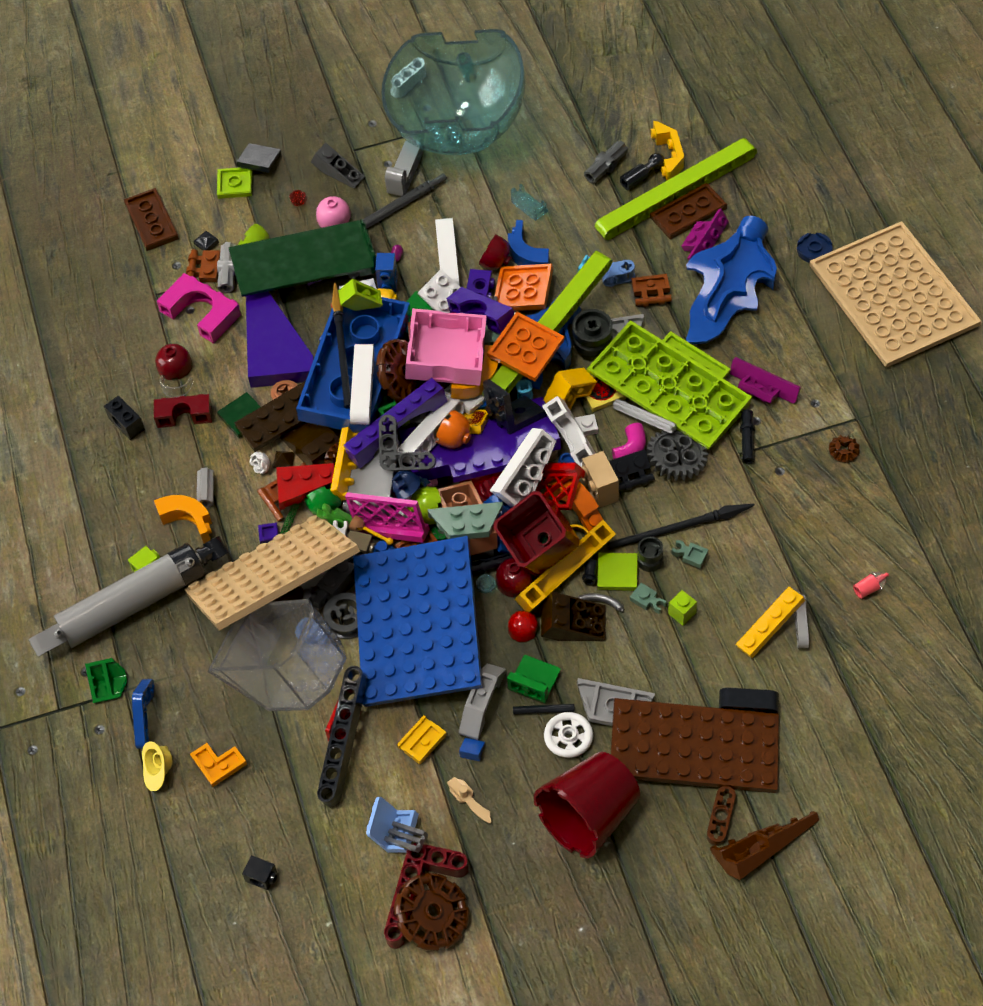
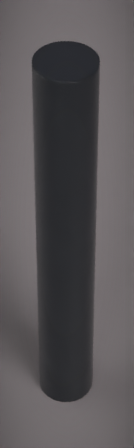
(535, 709)

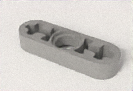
(801, 626)

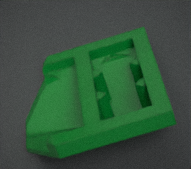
(105, 679)

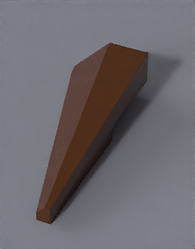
(748, 853)

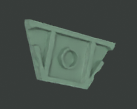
(466, 520)

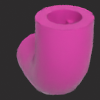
(635, 441)

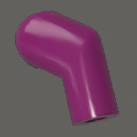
(398, 250)

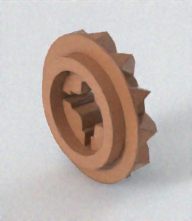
(280, 388)

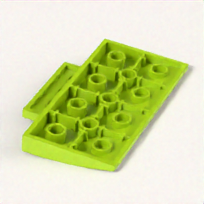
(672, 382)

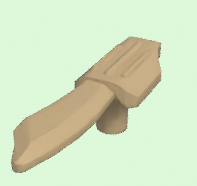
(463, 794)

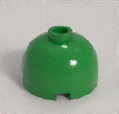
(320, 496)

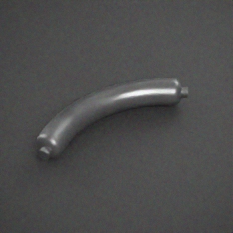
(603, 598)

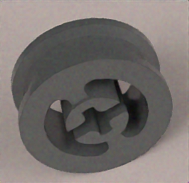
(338, 608)

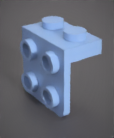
(381, 821)

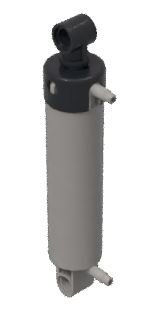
(128, 596)

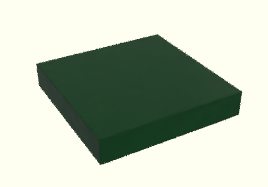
(236, 410)

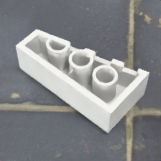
(524, 468)

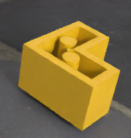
(570, 385)

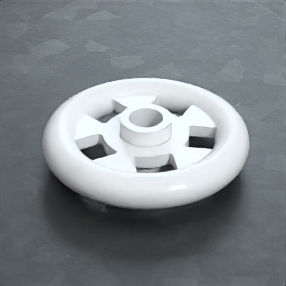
(570, 750)

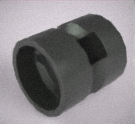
(650, 554)

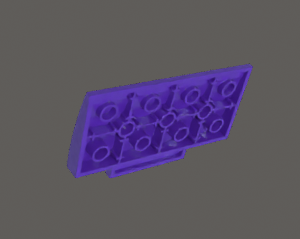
(483, 453)

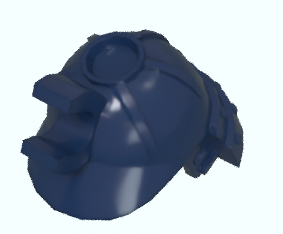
(406, 483)

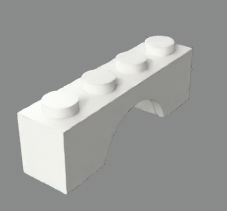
(569, 428)

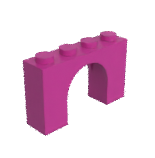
(190, 290)

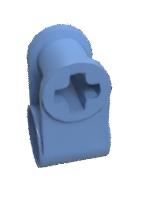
(618, 274)

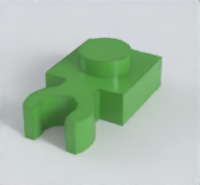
(331, 515)

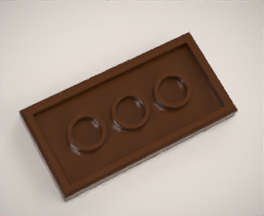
(687, 210)
(151, 219)

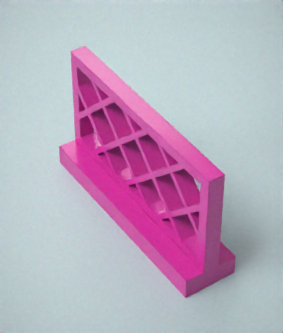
(386, 526)

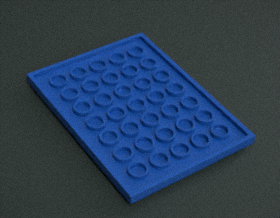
(417, 621)

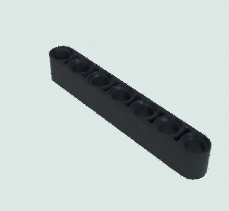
(343, 745)

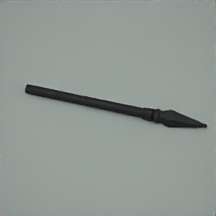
(725, 512)

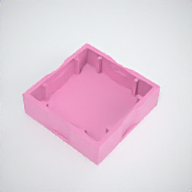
(445, 347)

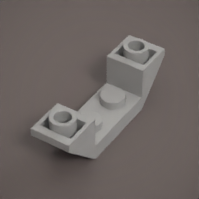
(478, 701)

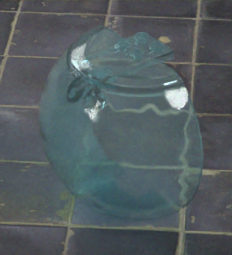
(454, 92)

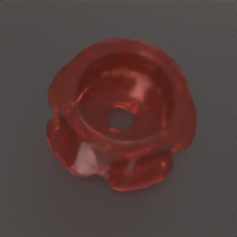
(297, 197)

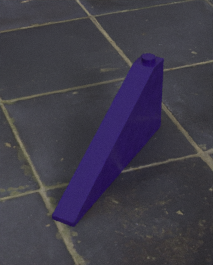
(273, 344)

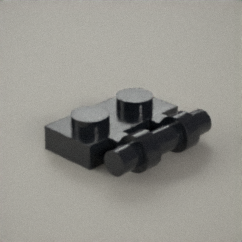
(630, 464)

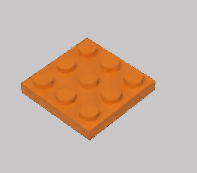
(524, 286)
(525, 346)

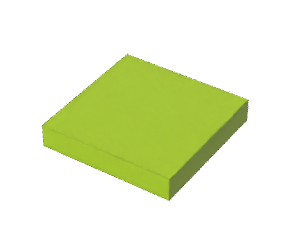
(234, 182)
(617, 571)

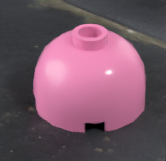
(332, 212)

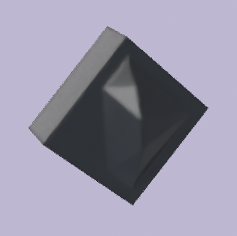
(206, 241)

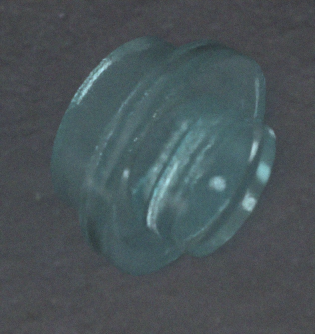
(485, 583)

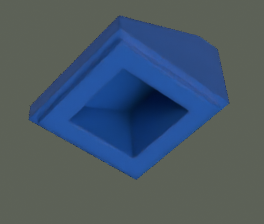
(471, 749)

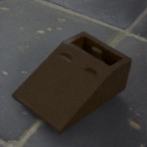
(572, 619)

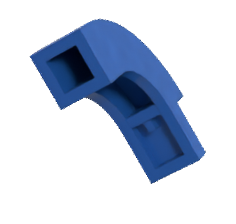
(521, 252)

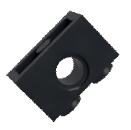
(124, 417)

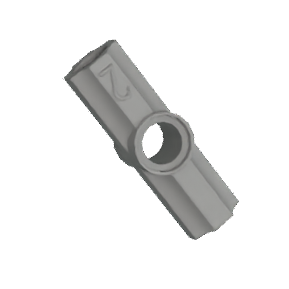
(225, 269)

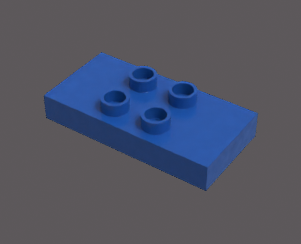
(322, 393)

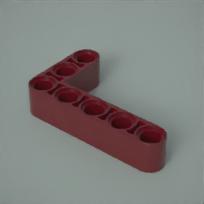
(419, 866)

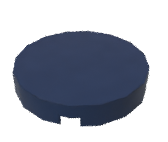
(813, 246)

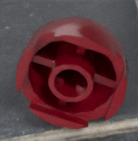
(496, 254)
(173, 361)
(512, 579)

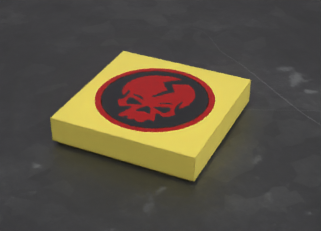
(602, 396)

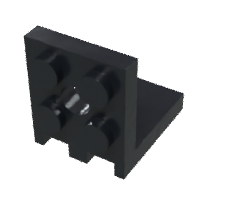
(510, 414)

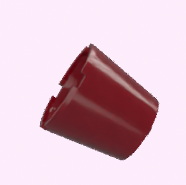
(587, 803)

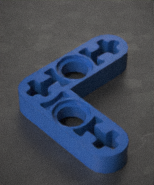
(140, 699)

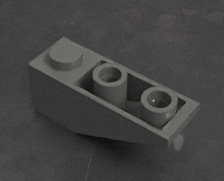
(335, 166)

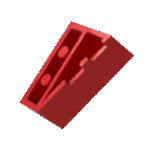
(299, 481)

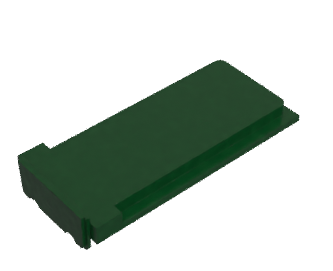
(303, 258)

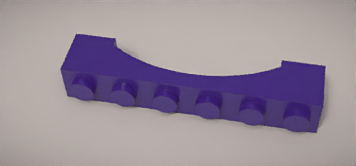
(425, 398)

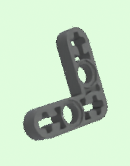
(392, 452)

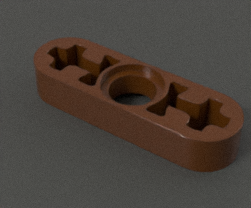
(719, 807)

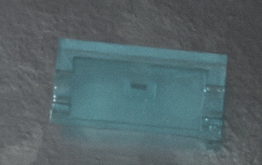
(528, 203)

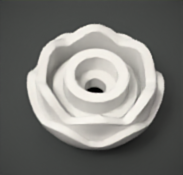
(260, 462)

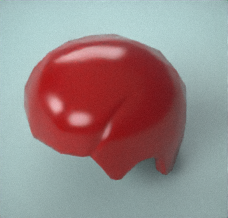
(522, 626)

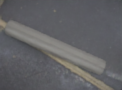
(644, 416)

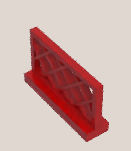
(562, 473)

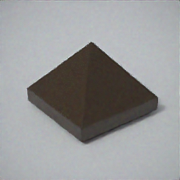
(283, 459)

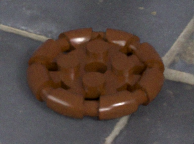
(390, 364)
(423, 920)

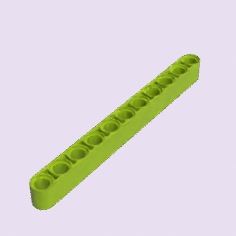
(679, 185)
(563, 308)

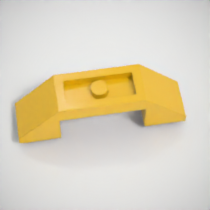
(667, 135)

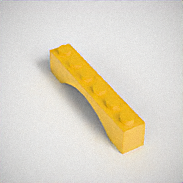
(553, 577)

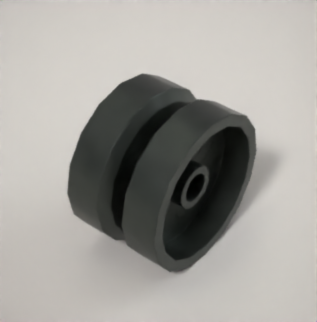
(592, 332)

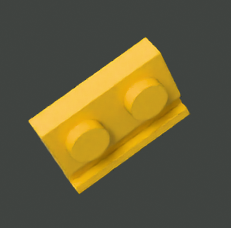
(422, 739)

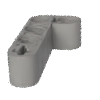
(400, 176)

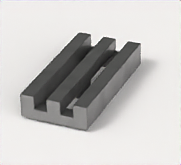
(394, 832)

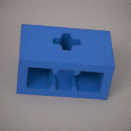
(386, 271)

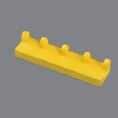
(343, 466)

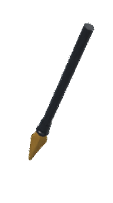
(339, 321)

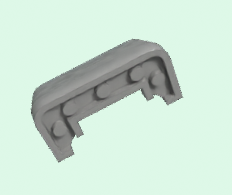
(373, 480)

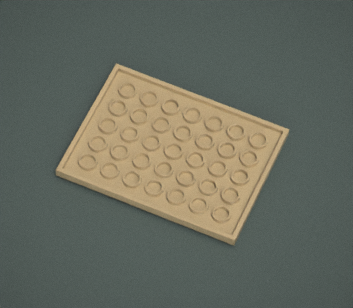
(894, 294)
(270, 571)

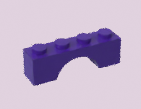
(470, 302)

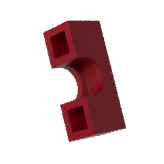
(168, 409)

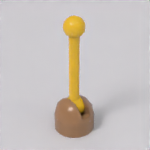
(357, 524)

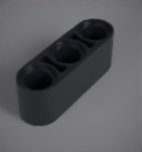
(749, 700)

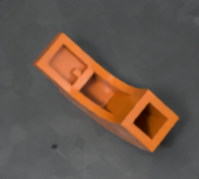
(583, 505)

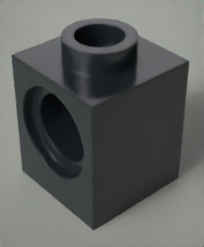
(260, 873)

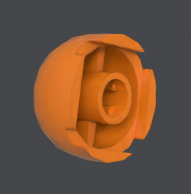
(454, 431)

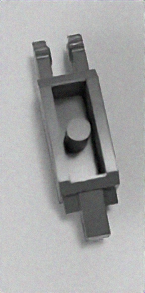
(335, 581)

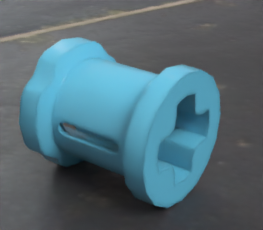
(522, 389)

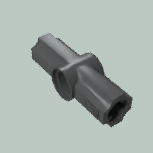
(606, 162)

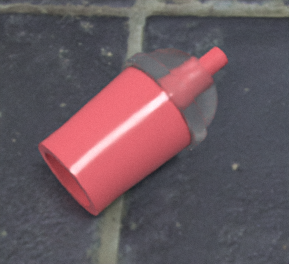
(870, 584)

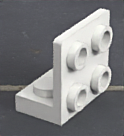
(437, 291)

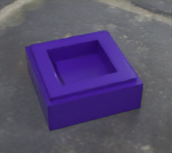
(267, 532)

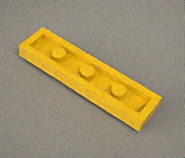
(770, 622)

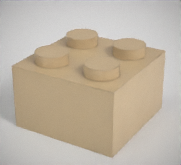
(600, 479)

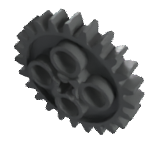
(665, 456)

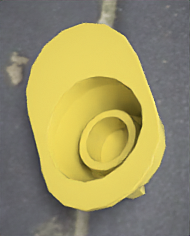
(156, 764)

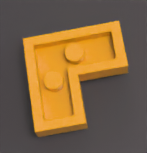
(217, 768)

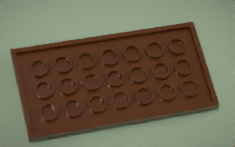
(696, 744)

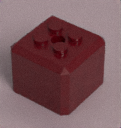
(526, 523)

